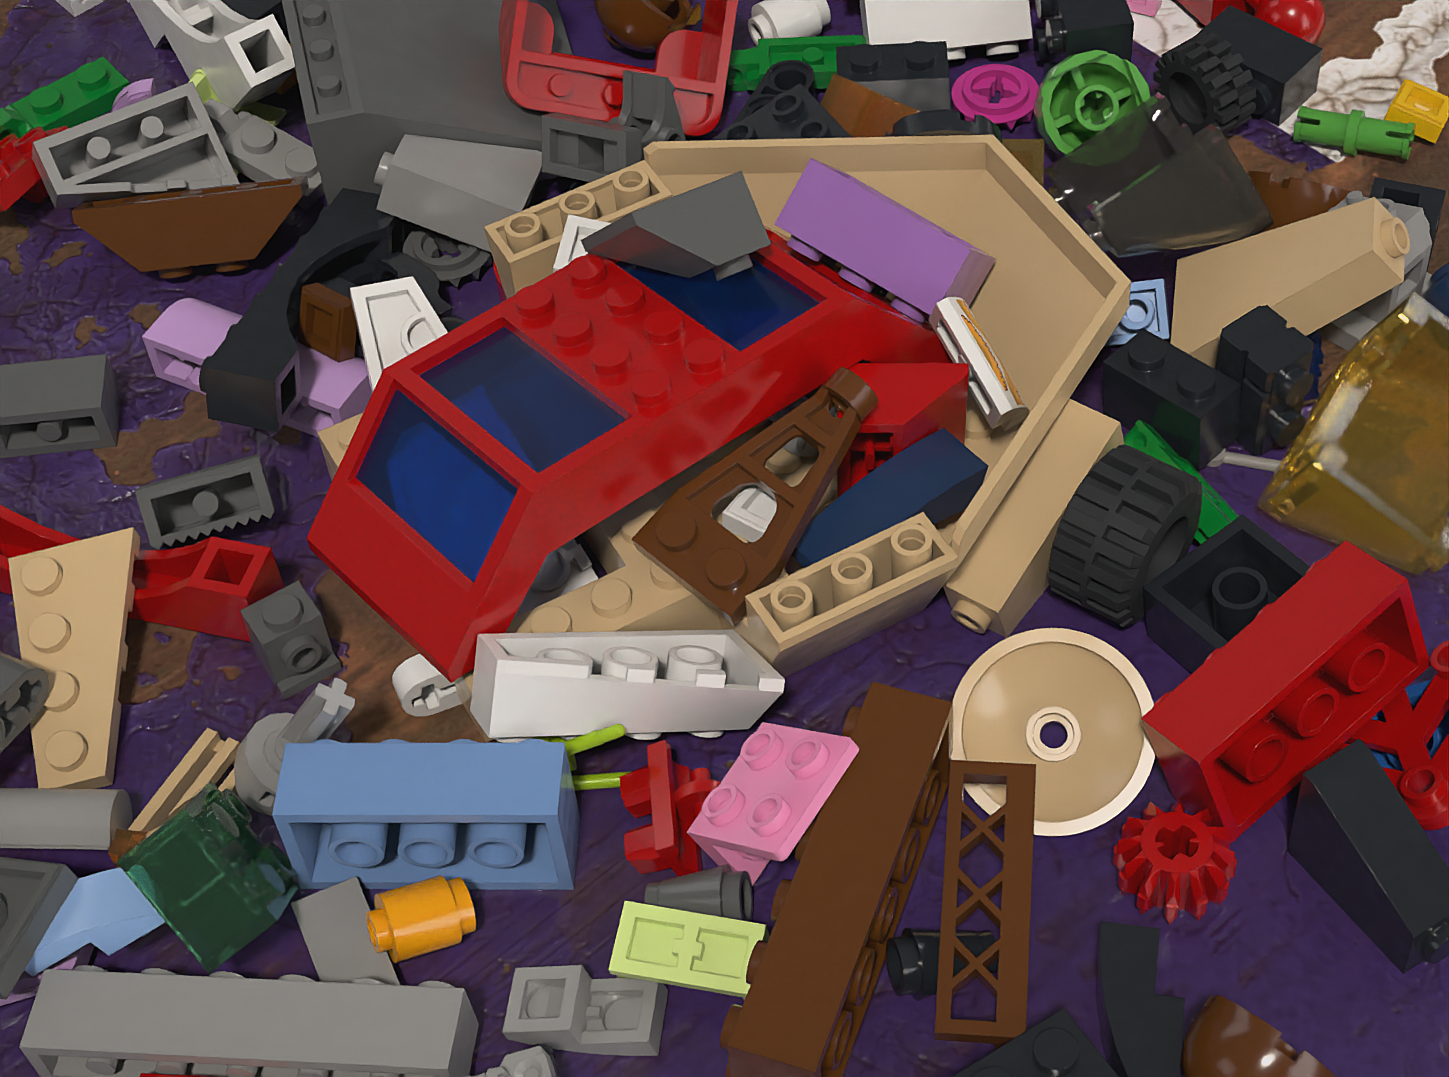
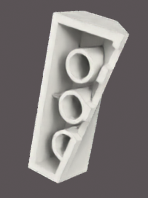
(630, 678)

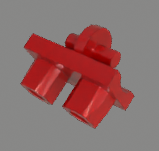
(674, 799)

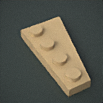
(73, 626)

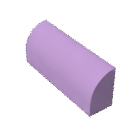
(196, 329)

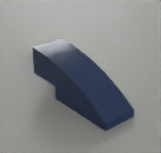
(927, 477)

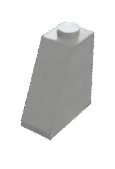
(456, 184)

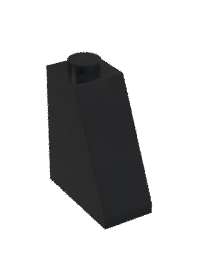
(1373, 856)

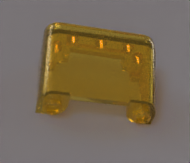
(1377, 447)

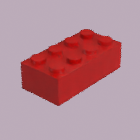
(1288, 688)

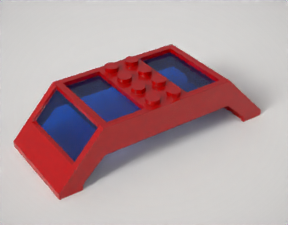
(568, 412)

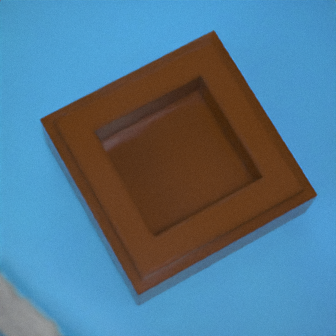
(327, 322)

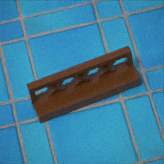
(1015, 902)

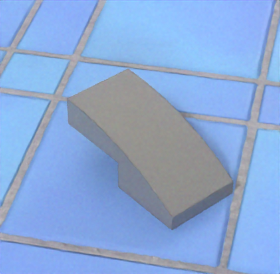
(585, 1014)

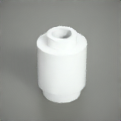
(788, 18)

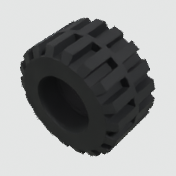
(1122, 532)

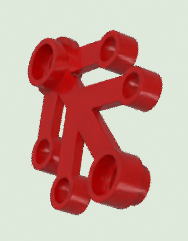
(1406, 734)

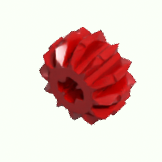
(1174, 861)

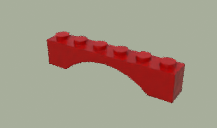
(179, 587)

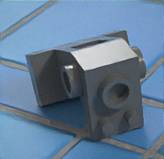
(595, 148)

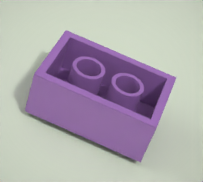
(880, 242)

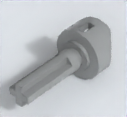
(262, 749)

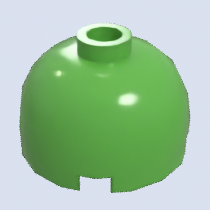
(1085, 97)

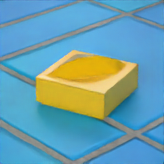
(1420, 106)

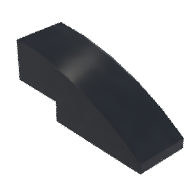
(1136, 1026)

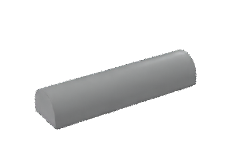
(62, 817)

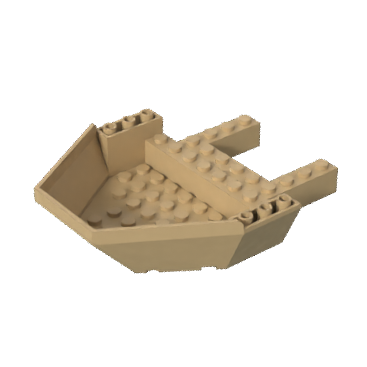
(1040, 307)

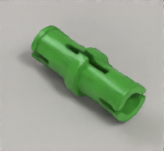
(1354, 132)

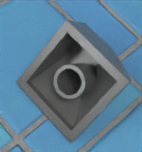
(689, 232)

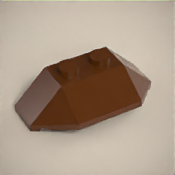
(192, 225)

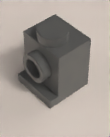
(290, 639)

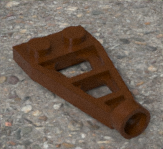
(708, 556)

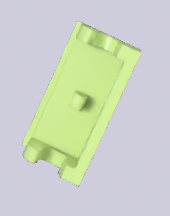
(685, 948)

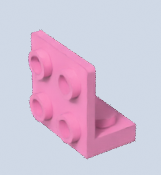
(770, 796)

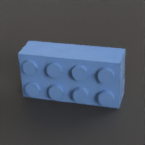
(429, 810)

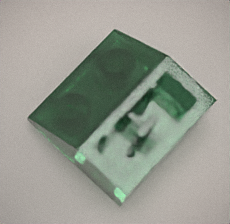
(211, 875)

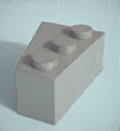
(135, 152)

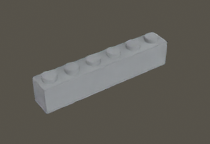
(245, 1027)

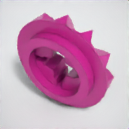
(978, 85)

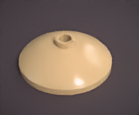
(1066, 681)

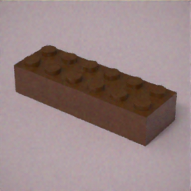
(846, 895)

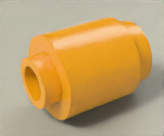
(420, 917)

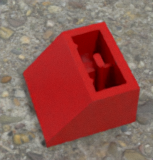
(911, 406)

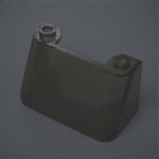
(1157, 185)

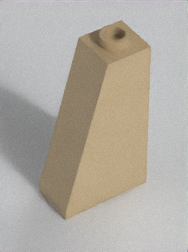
(1299, 270)
(1012, 553)

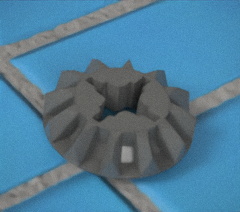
(424, 245)

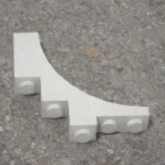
(237, 54)

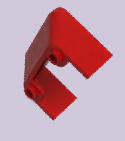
(593, 88)

